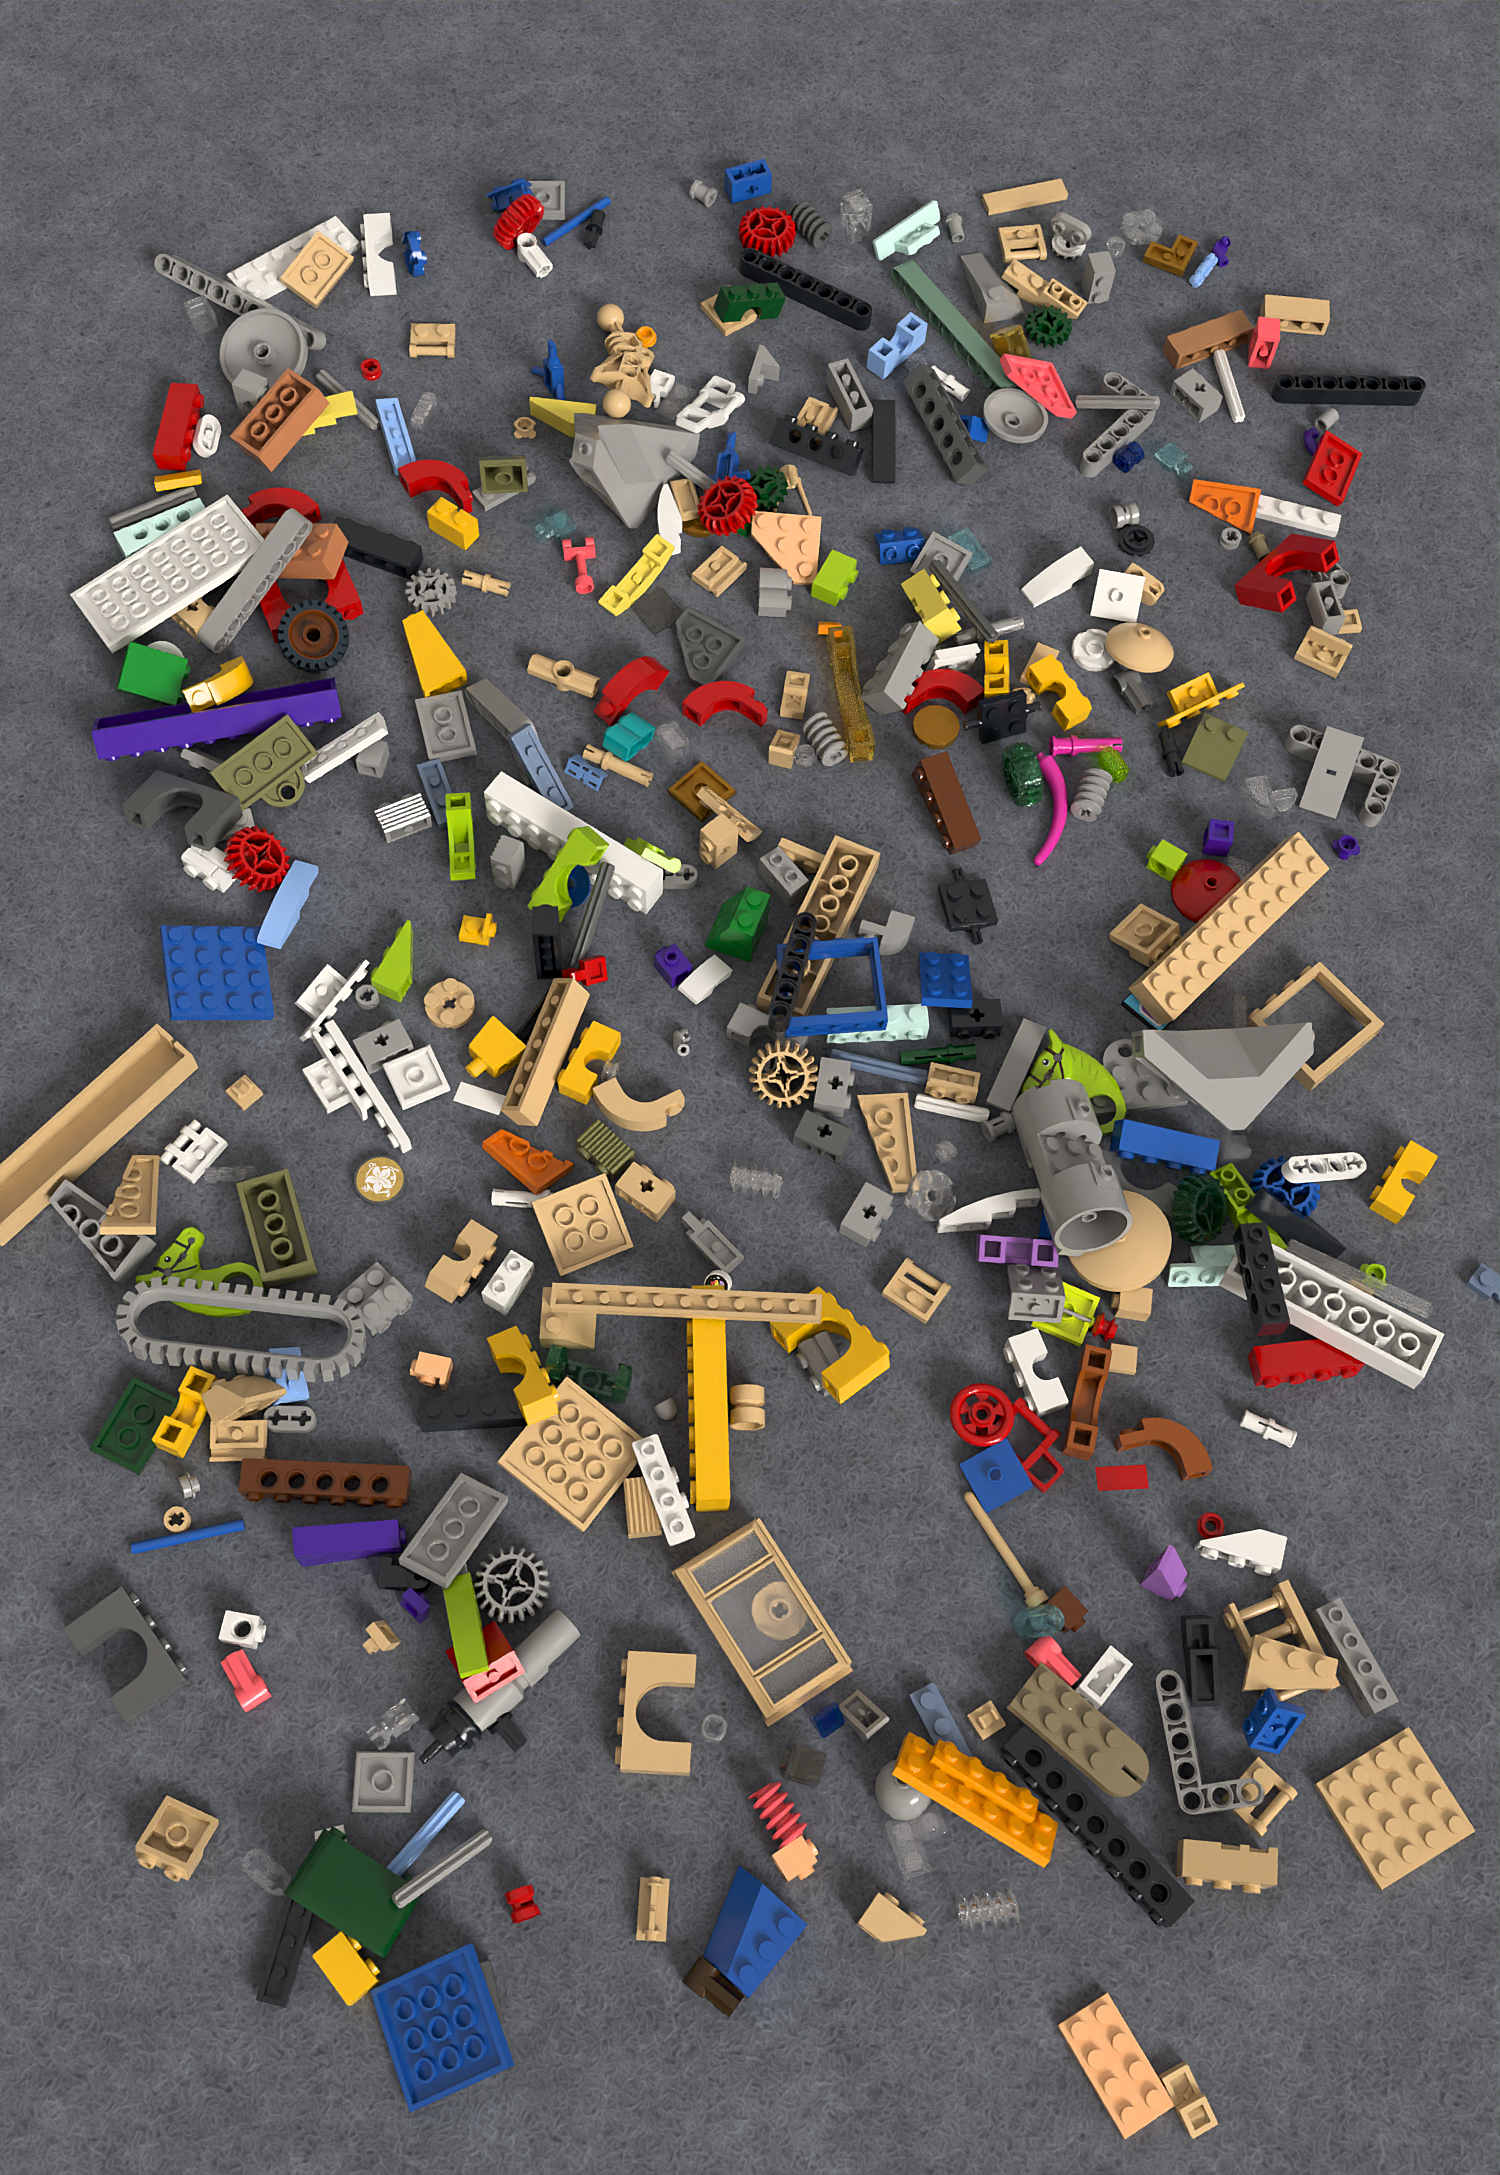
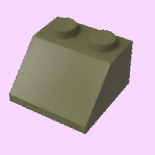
(503, 474)
(1214, 747)

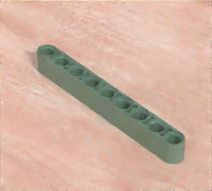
(951, 326)

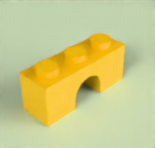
(996, 668)
(1050, 676)
(597, 1043)
(1391, 1198)
(179, 1429)

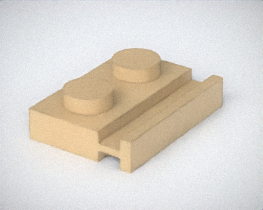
(818, 414)
(719, 571)
(238, 1440)

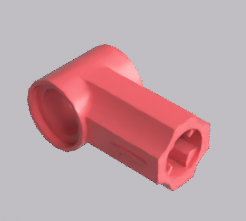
(1049, 1653)
(248, 1686)

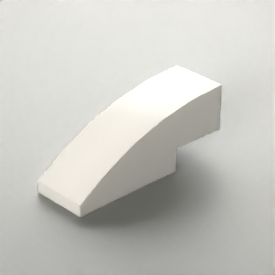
(669, 519)
(1058, 577)

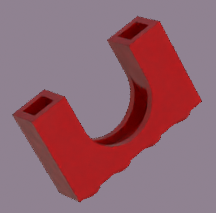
(1261, 584)
(341, 596)

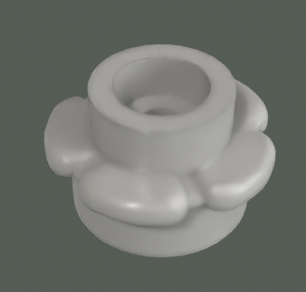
(188, 1485)

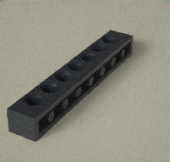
(1175, 1898)

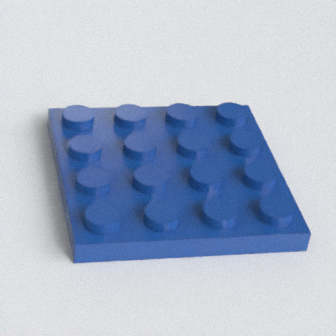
(215, 973)
(441, 2027)

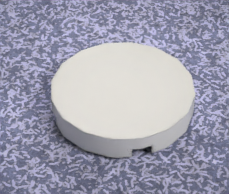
(1091, 656)

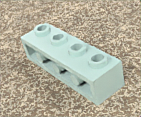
(903, 1023)

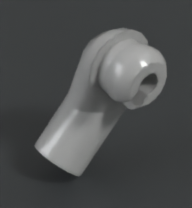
(679, 1038)

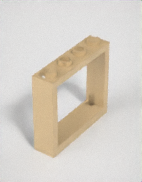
(1346, 998)

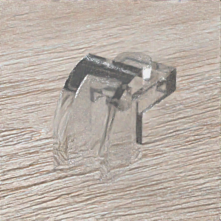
(1261, 800)

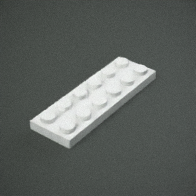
(263, 274)

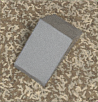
(863, 1715)

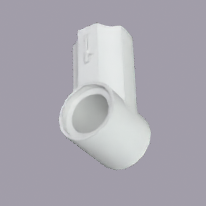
(532, 255)

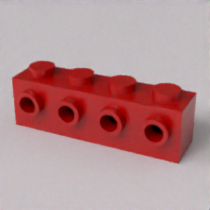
(178, 426)
(1299, 1362)

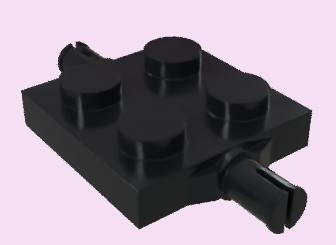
(1002, 716)
(967, 905)

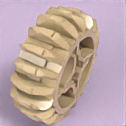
(786, 1094)

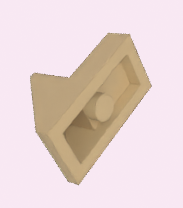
(783, 748)

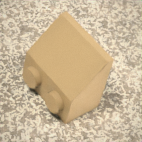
(565, 1328)
(240, 1397)

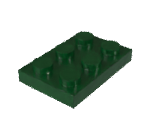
(132, 1425)

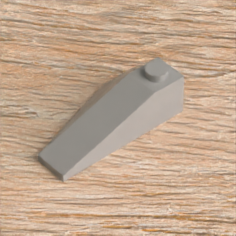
(992, 294)

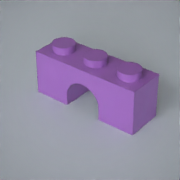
(1016, 1250)

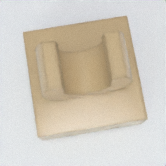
(244, 1092)
(381, 1637)
(986, 1720)

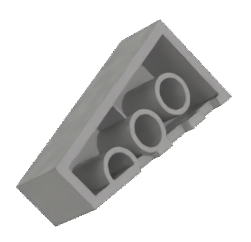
(900, 669)
(117, 1253)

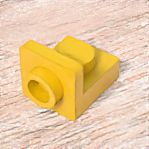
(477, 929)

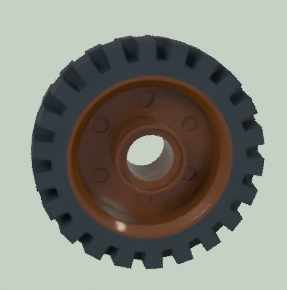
(315, 617)

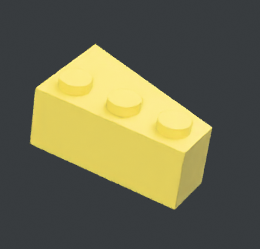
(932, 605)

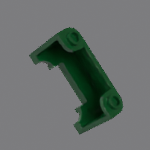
(351, 1892)

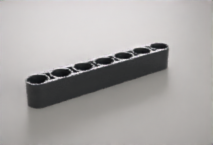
(806, 289)
(1348, 389)

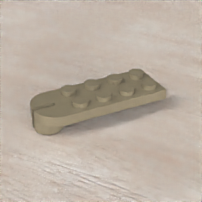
(1080, 1733)

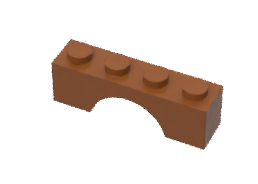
(1085, 1403)

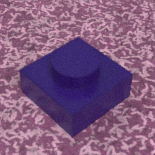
(415, 1604)

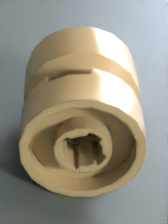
(747, 1403)

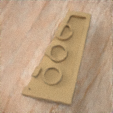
(135, 1200)

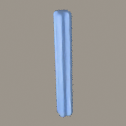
(426, 1833)

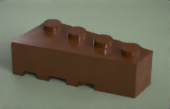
(946, 802)

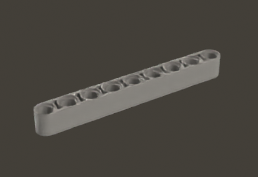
(231, 293)

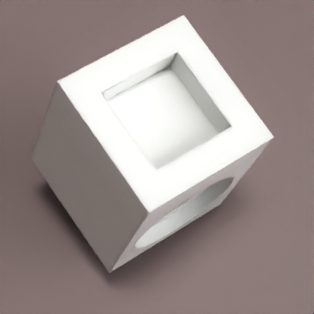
(230, 1627)

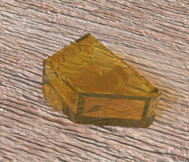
(1011, 341)

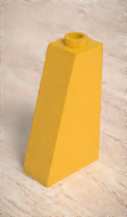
(433, 659)

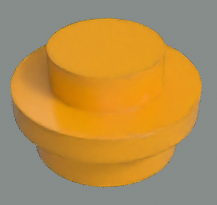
(647, 336)

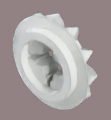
(1059, 246)

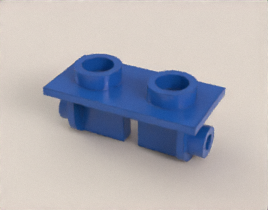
(501, 195)

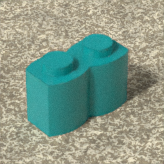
(628, 736)

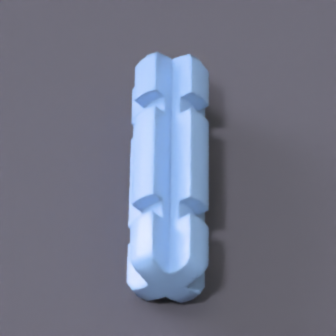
(1203, 270)

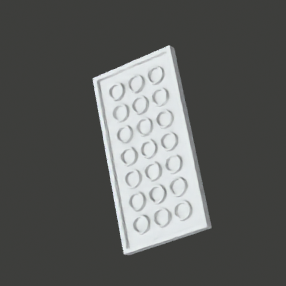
(168, 573)

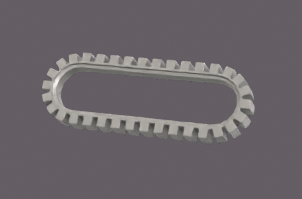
(240, 1299)

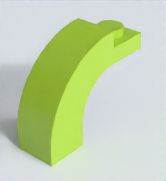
(460, 836)

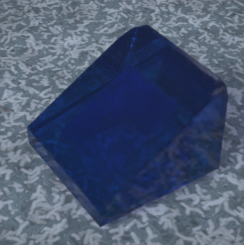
(828, 1720)

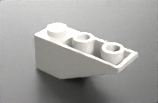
(1252, 1548)

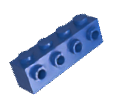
(1164, 1146)

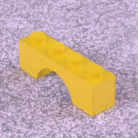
(533, 1394)

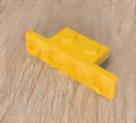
(1194, 695)

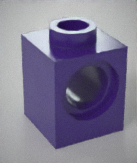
(1218, 837)

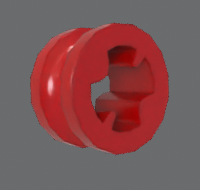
(371, 375)

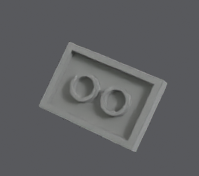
(445, 726)

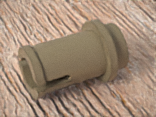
(1258, 543)

